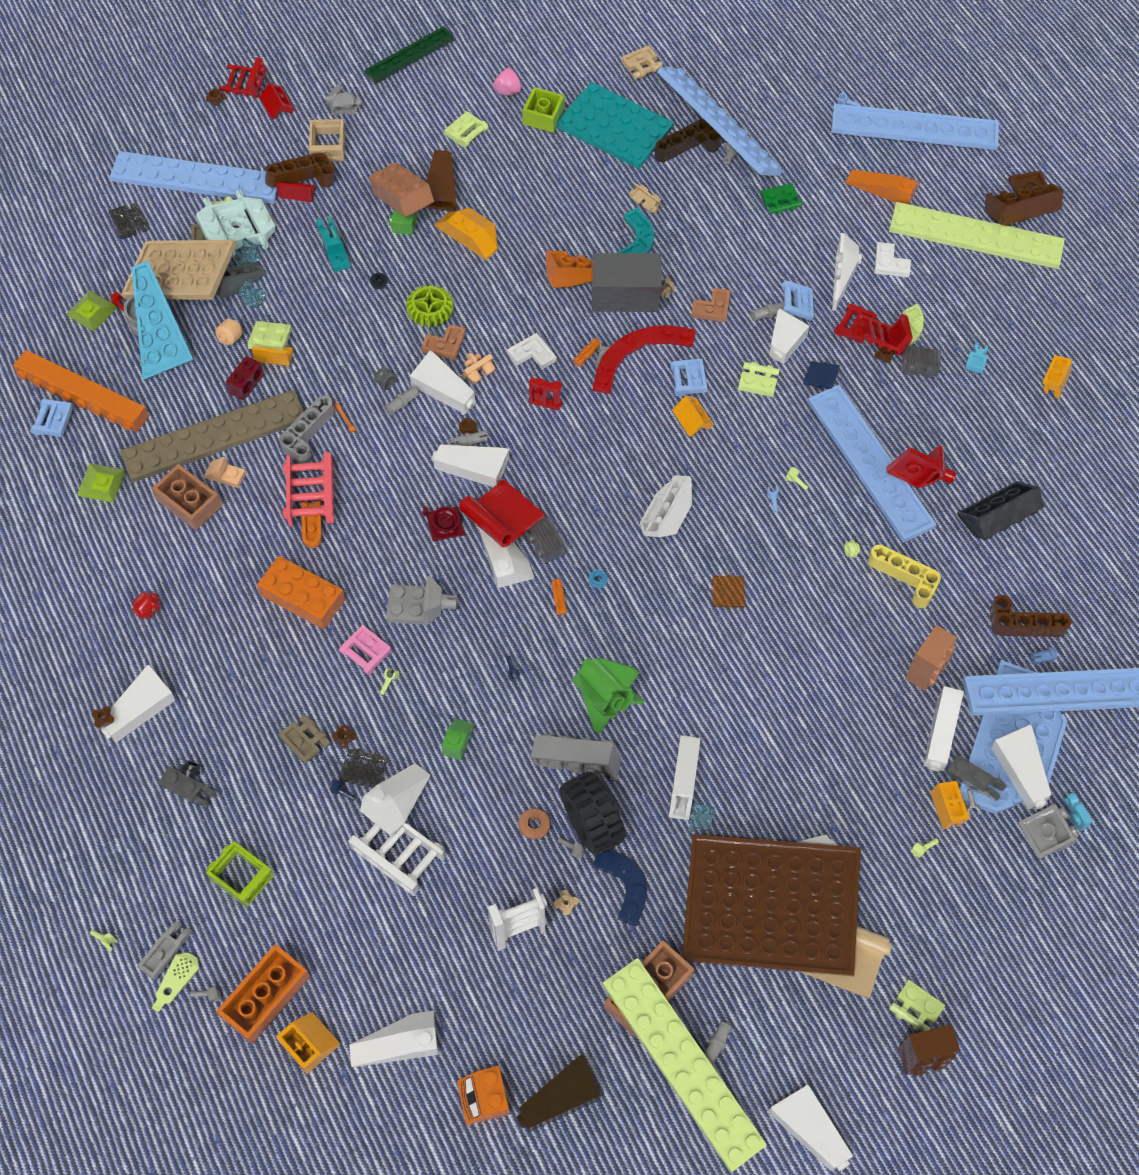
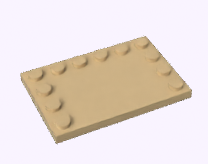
(185, 267)

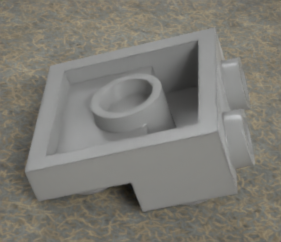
(1048, 831)

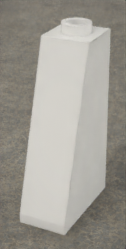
(441, 383)
(472, 462)
(138, 704)
(943, 728)
(1023, 765)
(684, 777)
(811, 1126)

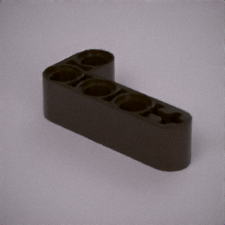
(687, 138)

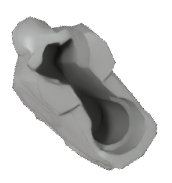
(342, 102)

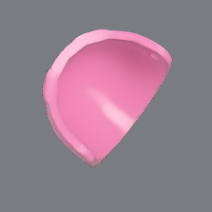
(507, 83)

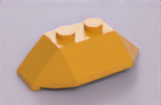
(470, 230)

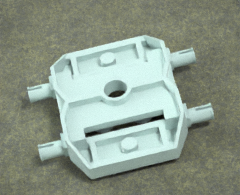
(218, 219)

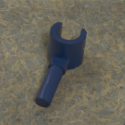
(511, 668)
(335, 788)

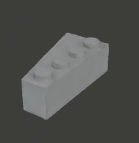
(576, 755)

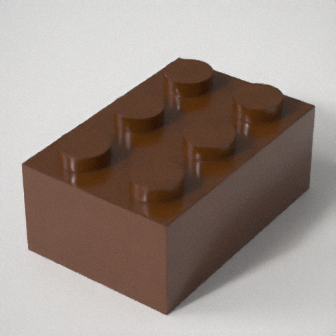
(929, 1050)

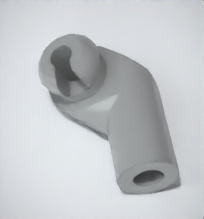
(731, 153)

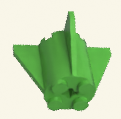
(606, 689)

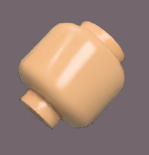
(228, 332)

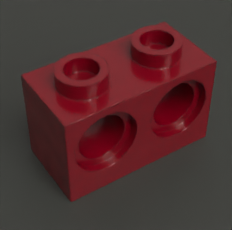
(245, 378)

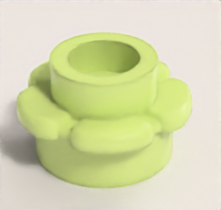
(851, 549)

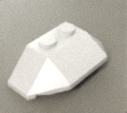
(668, 508)

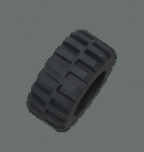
(592, 813)

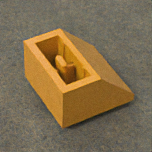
(307, 1041)

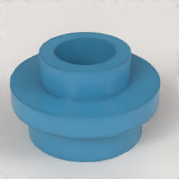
(598, 574)

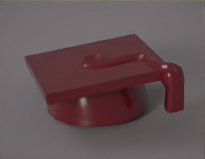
(444, 523)

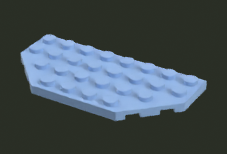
(1048, 732)

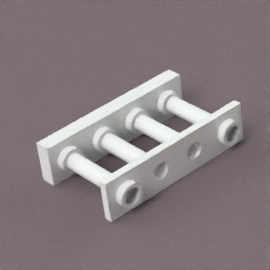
(393, 869)
(517, 919)

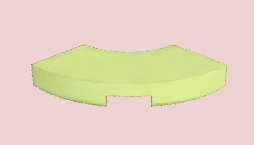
(916, 321)

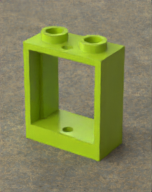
(254, 887)

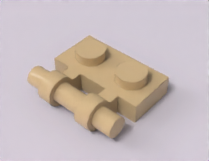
(640, 58)

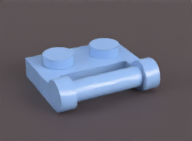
(802, 298)
(694, 374)
(56, 420)

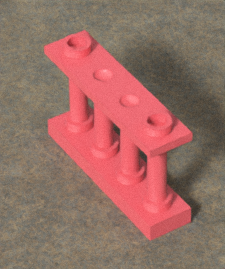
(325, 495)

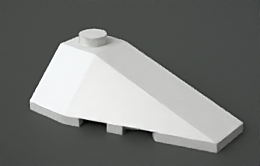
(845, 267)
(507, 563)
(394, 798)
(402, 1040)

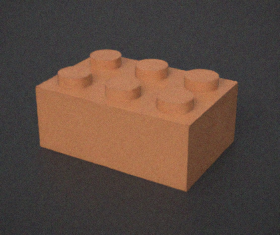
(187, 497)
(931, 658)

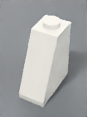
(787, 336)

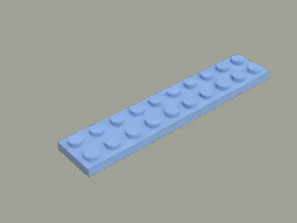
(720, 121)
(915, 126)
(191, 176)
(870, 462)
(1052, 691)

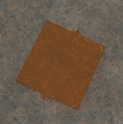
(728, 591)

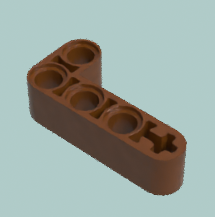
(300, 169)
(1054, 623)

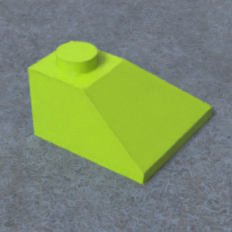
(91, 310)
(101, 482)

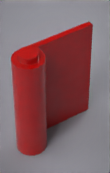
(502, 513)

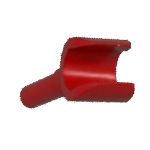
(115, 299)

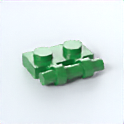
(777, 196)

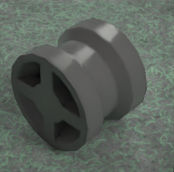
(385, 378)

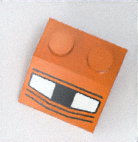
(483, 1096)

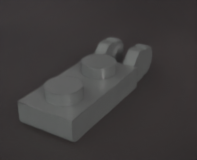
(975, 777)
(185, 787)

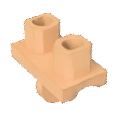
(472, 371)

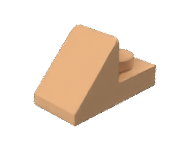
(224, 473)

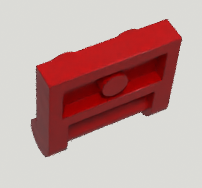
(857, 330)
(539, 393)

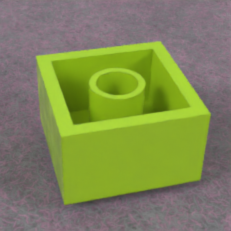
(543, 109)

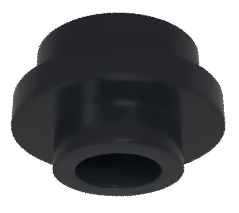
(378, 280)
(190, 769)

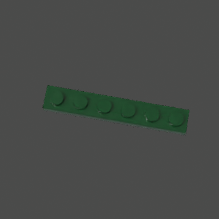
(408, 55)

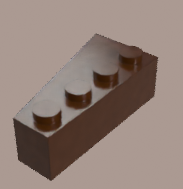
(1024, 203)

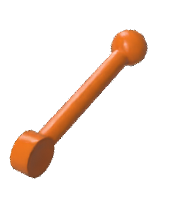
(351, 428)

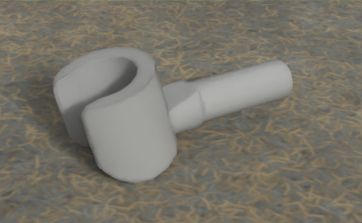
(602, 350)
(971, 802)
(577, 849)
(212, 993)

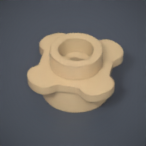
(566, 908)

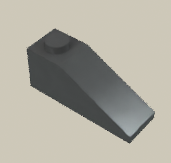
(236, 276)

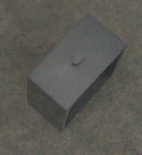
(626, 282)

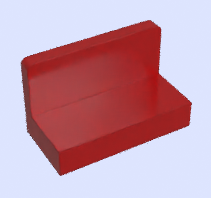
(275, 100)
(296, 191)

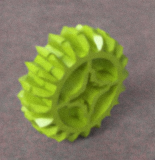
(420, 300)

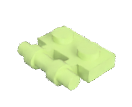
(757, 383)
(921, 1003)

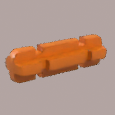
(586, 352)
(559, 598)

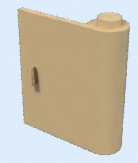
(868, 957)

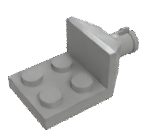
(418, 603)

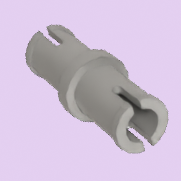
(767, 311)
(401, 400)
(469, 439)
(716, 1043)

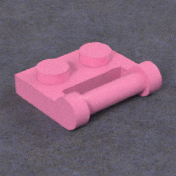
(370, 645)

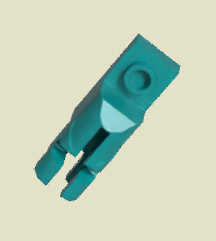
(333, 245)

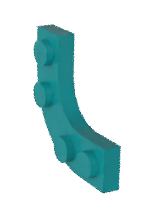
(643, 231)

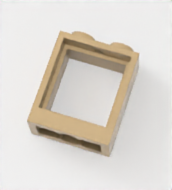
(335, 126)

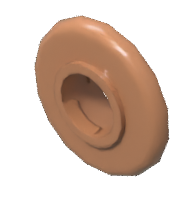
(534, 814)

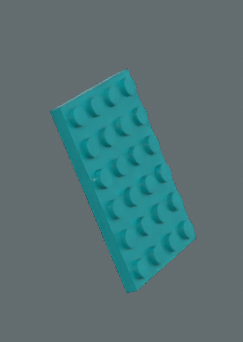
(614, 125)

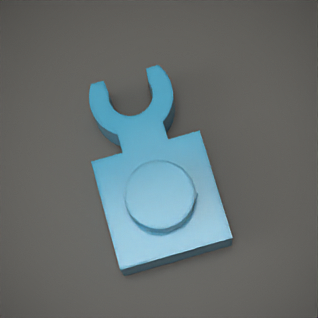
(977, 359)
(1078, 812)

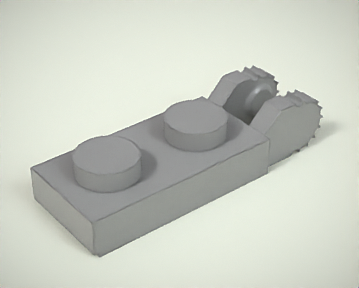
(163, 951)

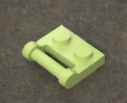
(463, 126)

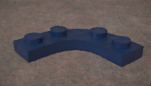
(633, 882)

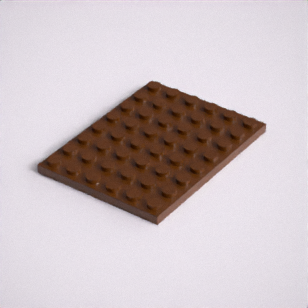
(772, 905)

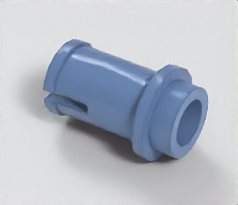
(1044, 656)

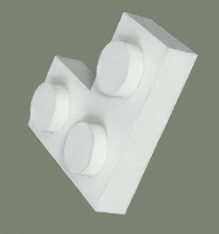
(887, 264)
(533, 348)

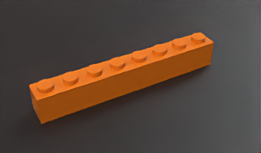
(81, 391)

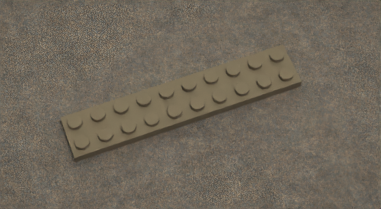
(211, 436)

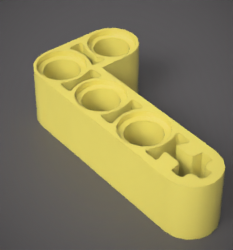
(903, 570)

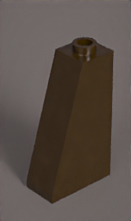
(561, 1096)

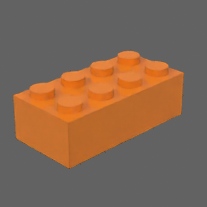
(301, 592)
(263, 994)

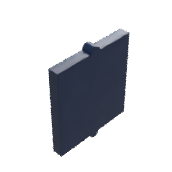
(821, 374)

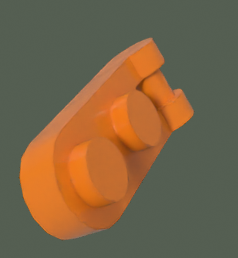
(311, 526)

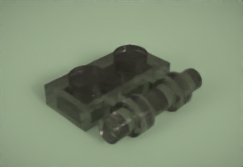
(123, 223)
(360, 773)

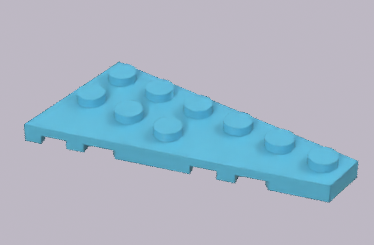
(158, 333)

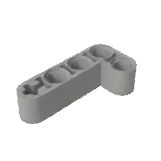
(321, 411)

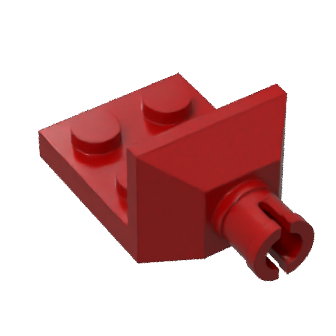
(921, 469)

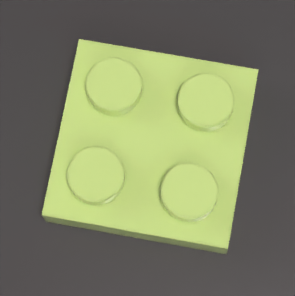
(269, 335)

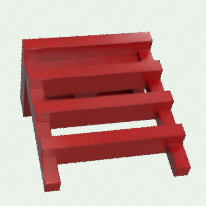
(254, 81)
(895, 336)

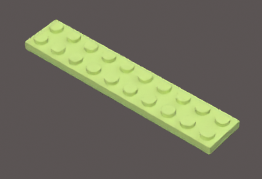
(977, 235)
(684, 1065)

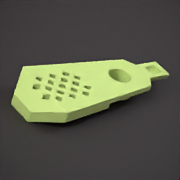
(174, 981)

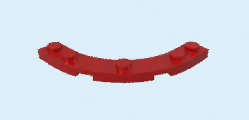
(634, 341)

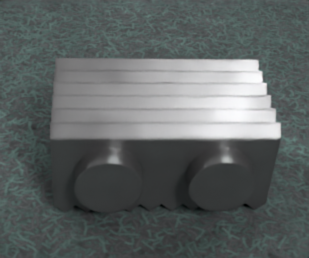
(921, 361)
(546, 540)

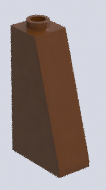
(442, 181)

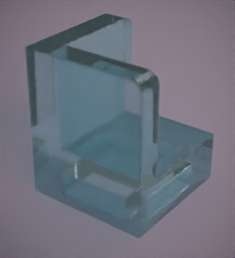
(248, 254)
(251, 296)
(701, 817)

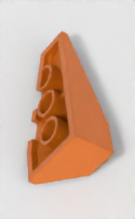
(888, 186)
(567, 270)

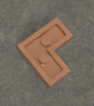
(714, 310)
(445, 347)

